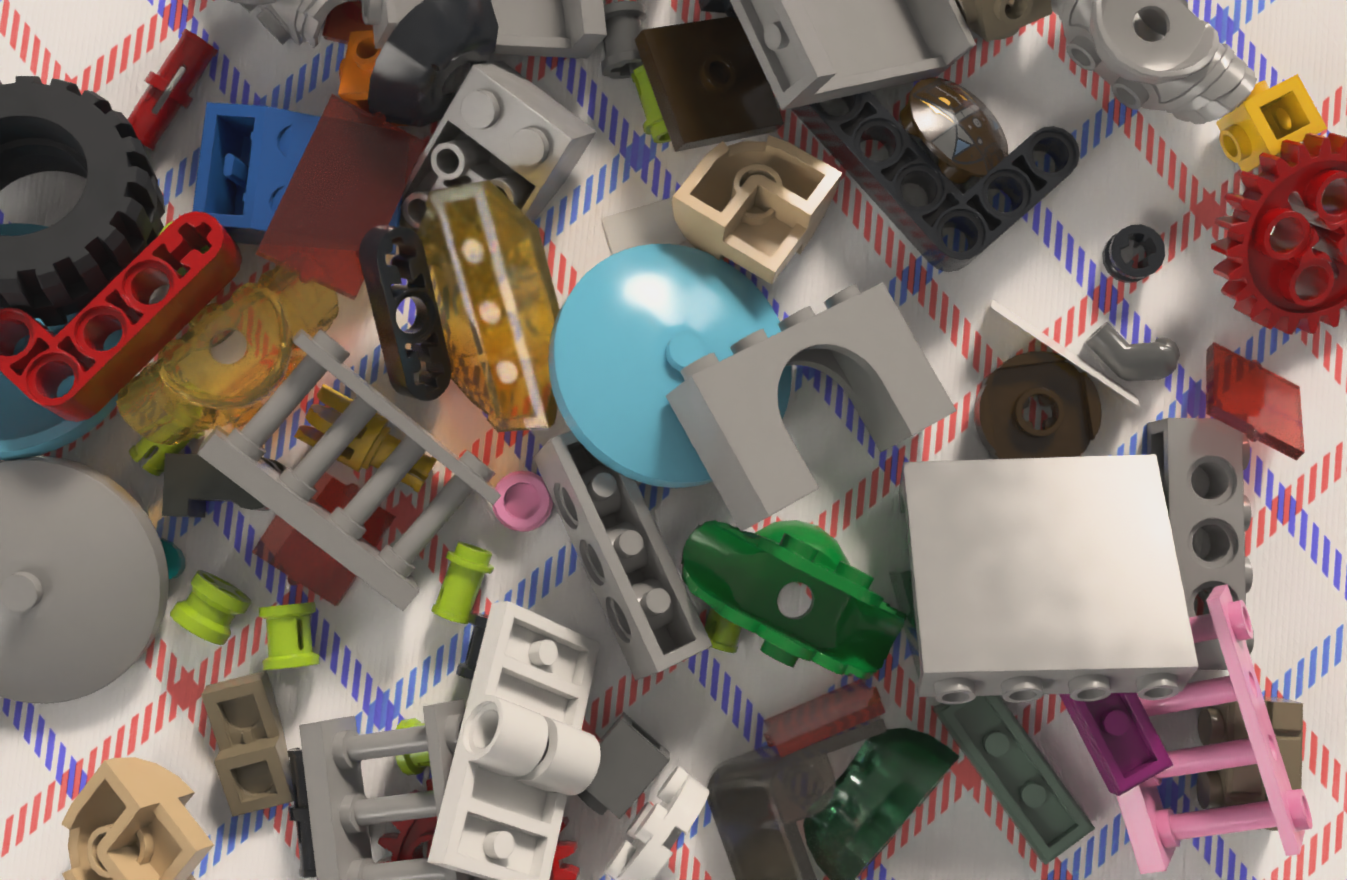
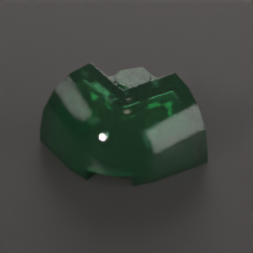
(875, 799)

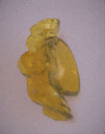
(194, 392)

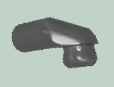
(1137, 360)

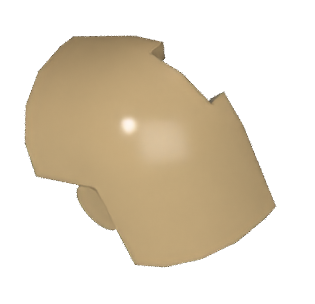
(755, 203)
(133, 825)

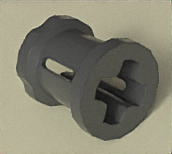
(622, 27)

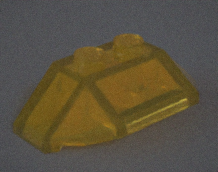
(493, 302)

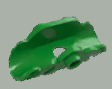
(742, 576)

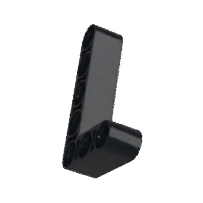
(946, 204)

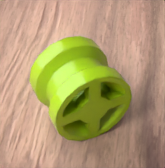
(210, 607)

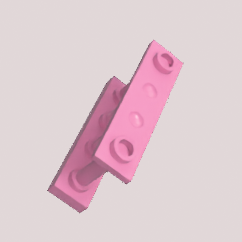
(1157, 830)

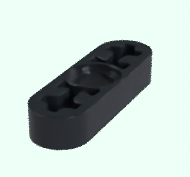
(426, 332)

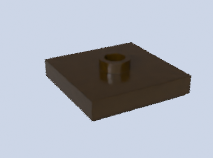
(708, 82)

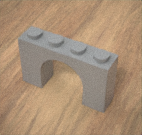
(735, 411)

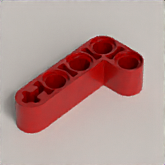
(119, 306)

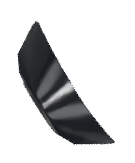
(431, 33)

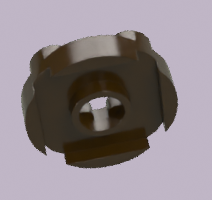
(1056, 384)

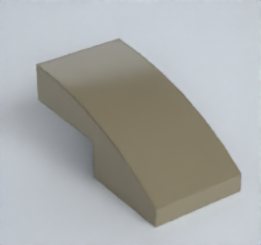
(251, 743)

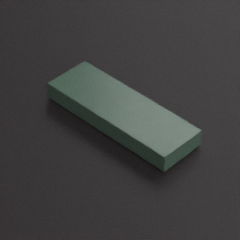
(1016, 774)

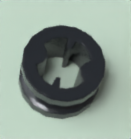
(1143, 236)

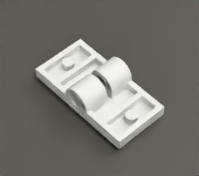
(518, 749)

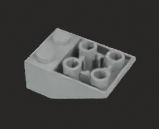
(501, 133)

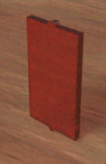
(338, 193)

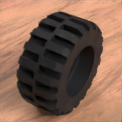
(109, 226)

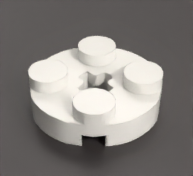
(658, 828)

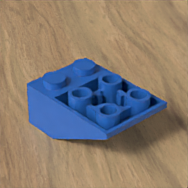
(248, 164)

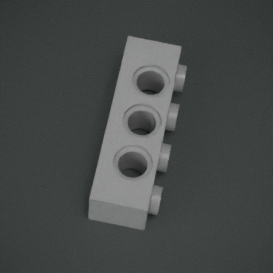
(1222, 512)
(622, 558)

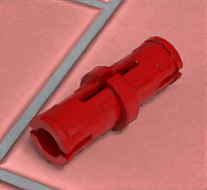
(193, 55)

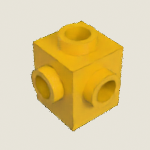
(1267, 120)

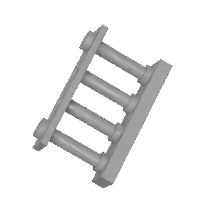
(291, 492)
(337, 797)

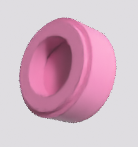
(523, 501)

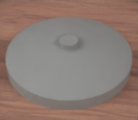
(76, 580)

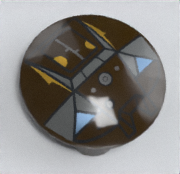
(954, 128)

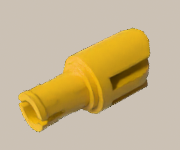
(369, 447)

